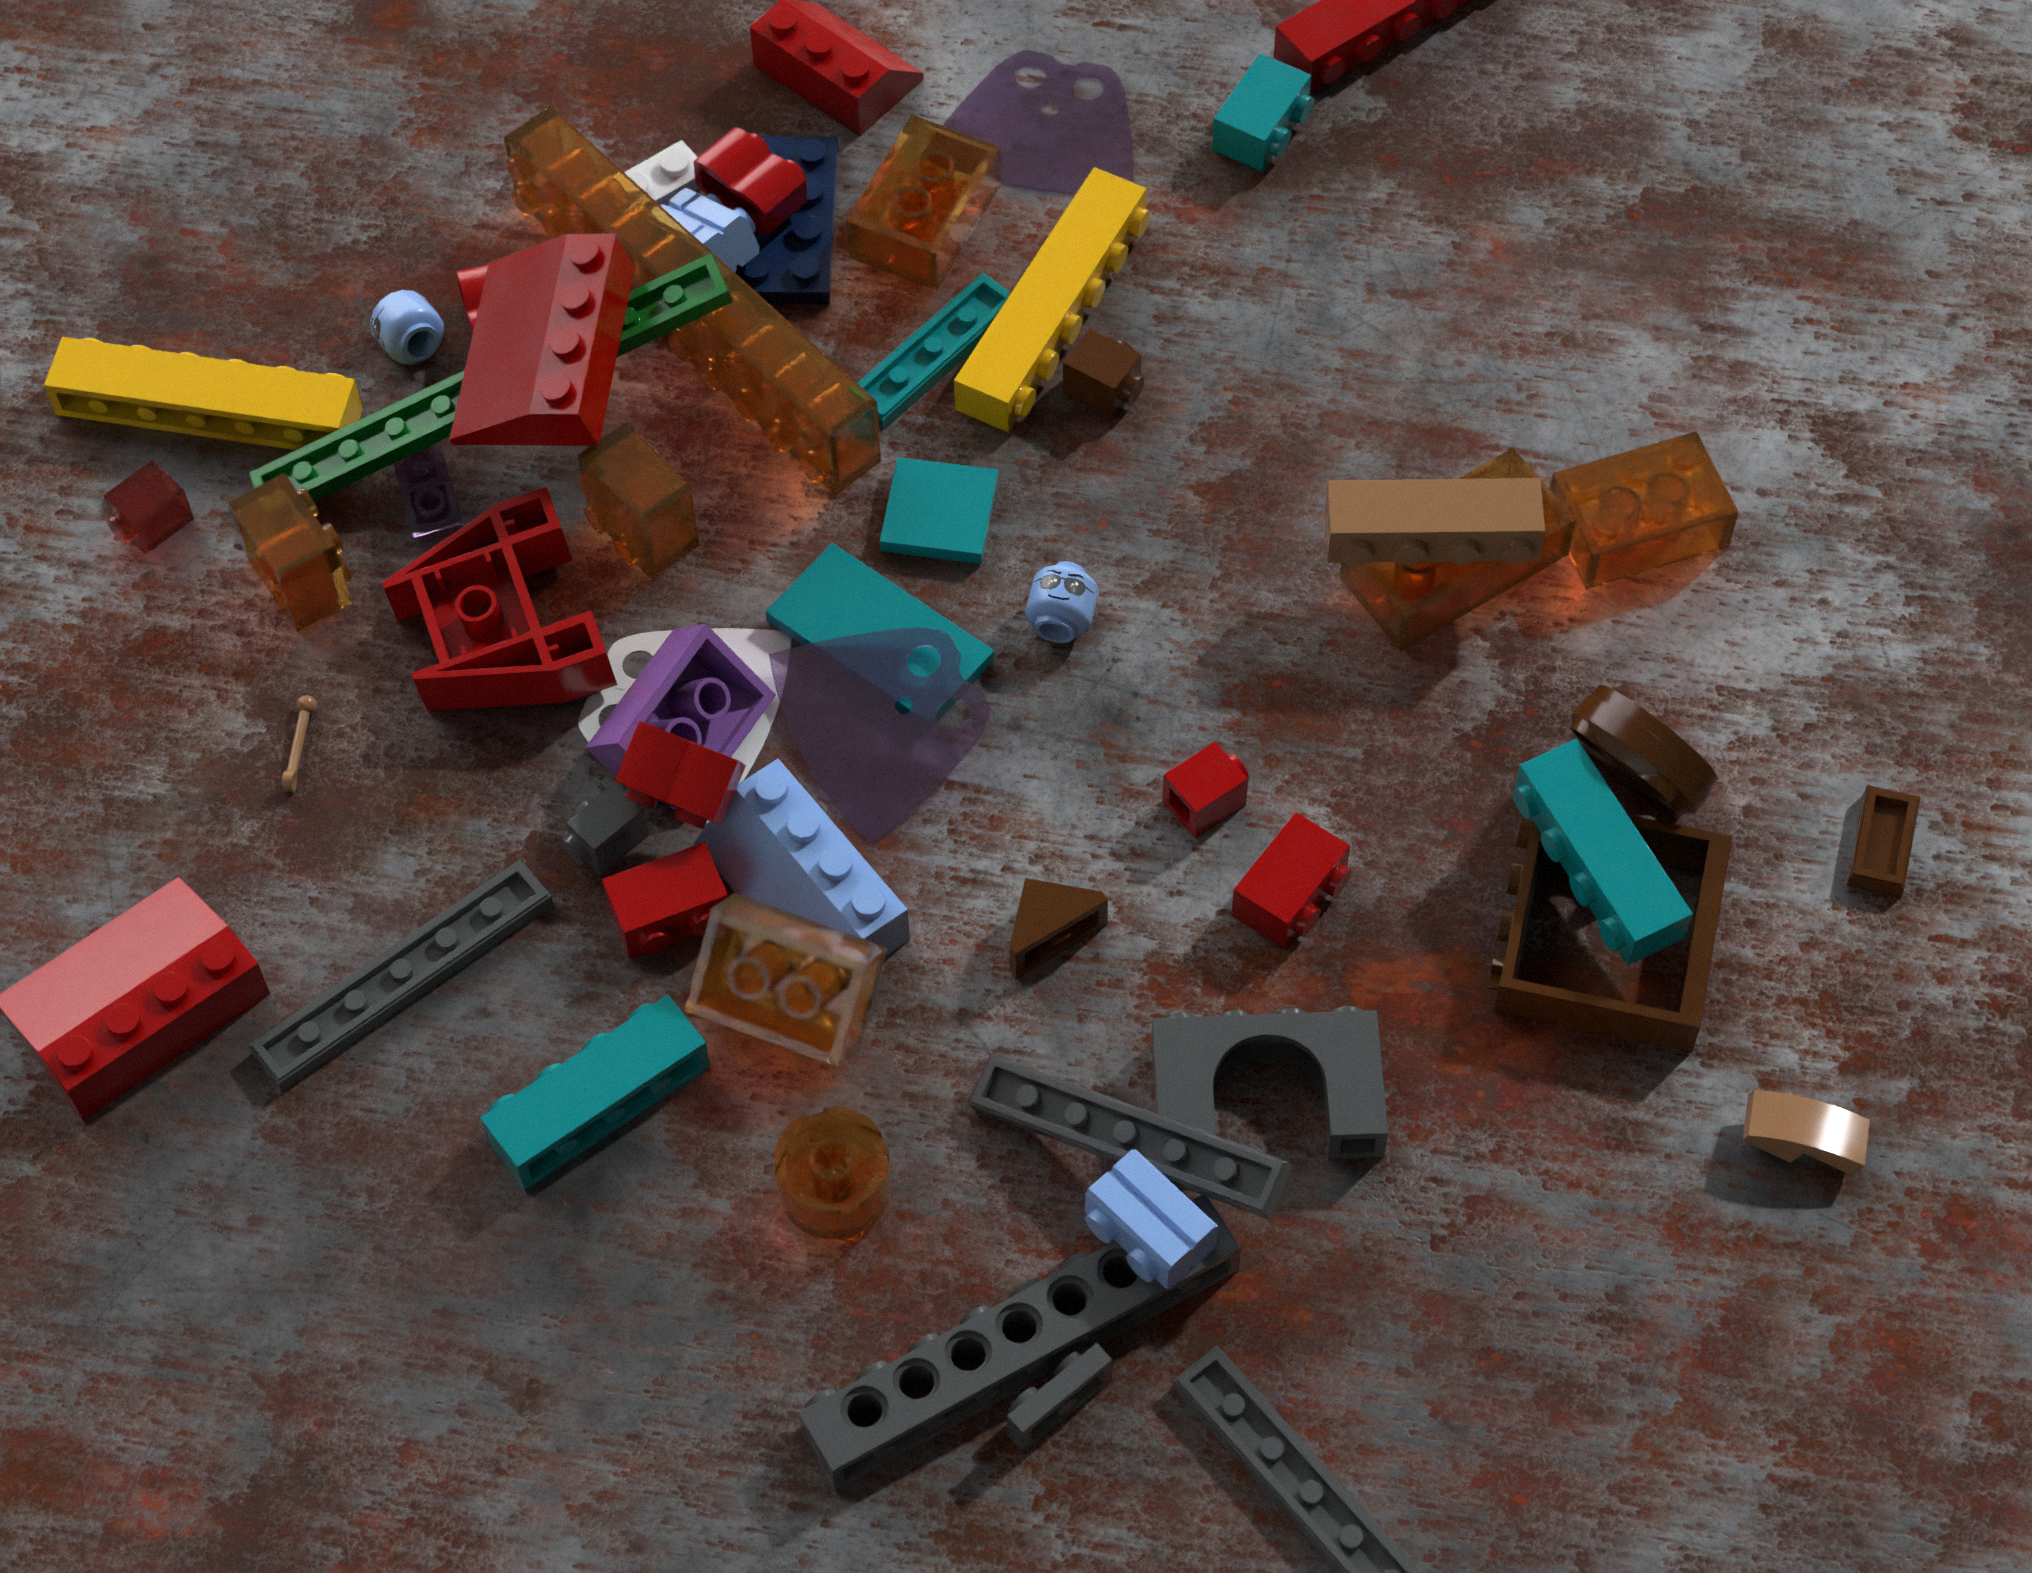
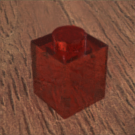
(147, 508)

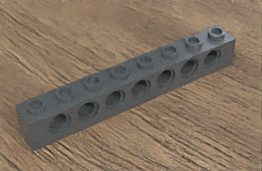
(1007, 1367)

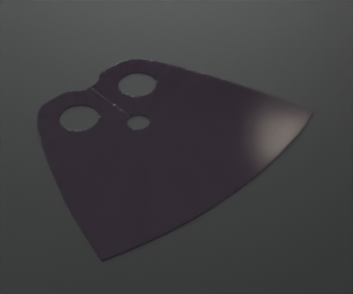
(1042, 148)
(853, 739)

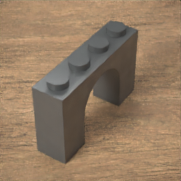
(1332, 1048)

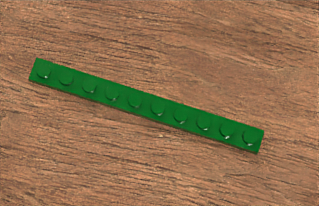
(430, 413)

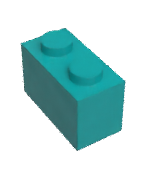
(1262, 113)

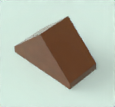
(1051, 921)

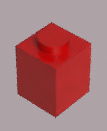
(1206, 789)

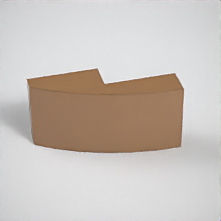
(1798, 1125)

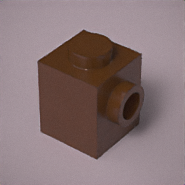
(1103, 373)

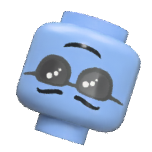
(407, 327)
(1062, 602)

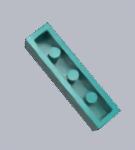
(1601, 852)
(595, 1091)

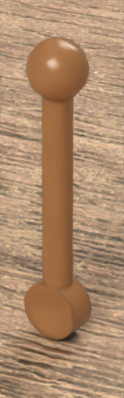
(305, 706)

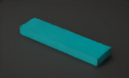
(933, 349)

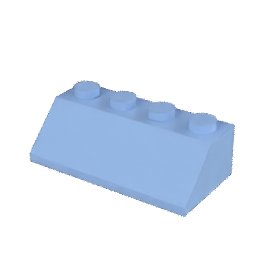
(794, 858)

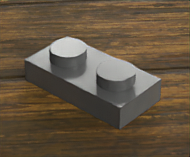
(1041, 1410)

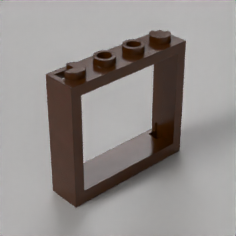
(1671, 846)

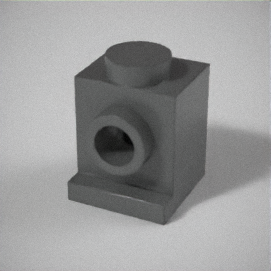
(604, 828)

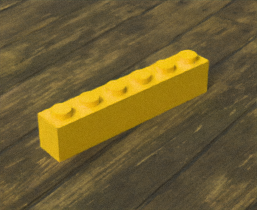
(1051, 300)
(198, 394)

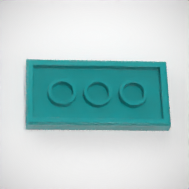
(848, 598)

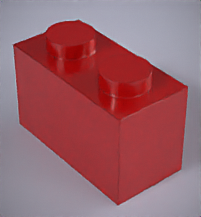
(1291, 881)
(664, 899)

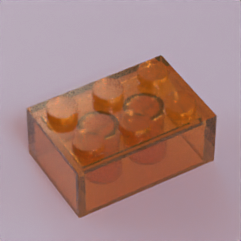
(924, 202)
(1645, 509)
(785, 979)

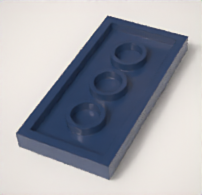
(798, 254)

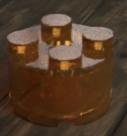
(807, 1178)

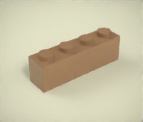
(1434, 521)

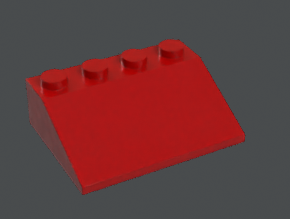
(545, 344)
(133, 996)

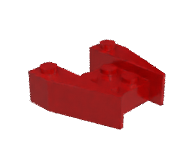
(486, 621)

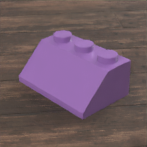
(690, 690)

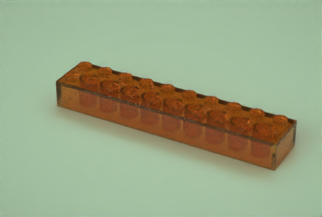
(740, 348)

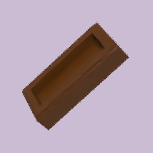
(1883, 841)

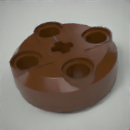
(1642, 753)

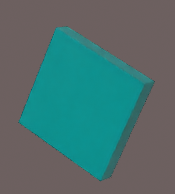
(939, 510)

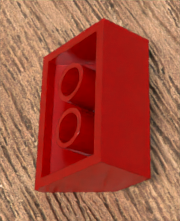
(830, 63)

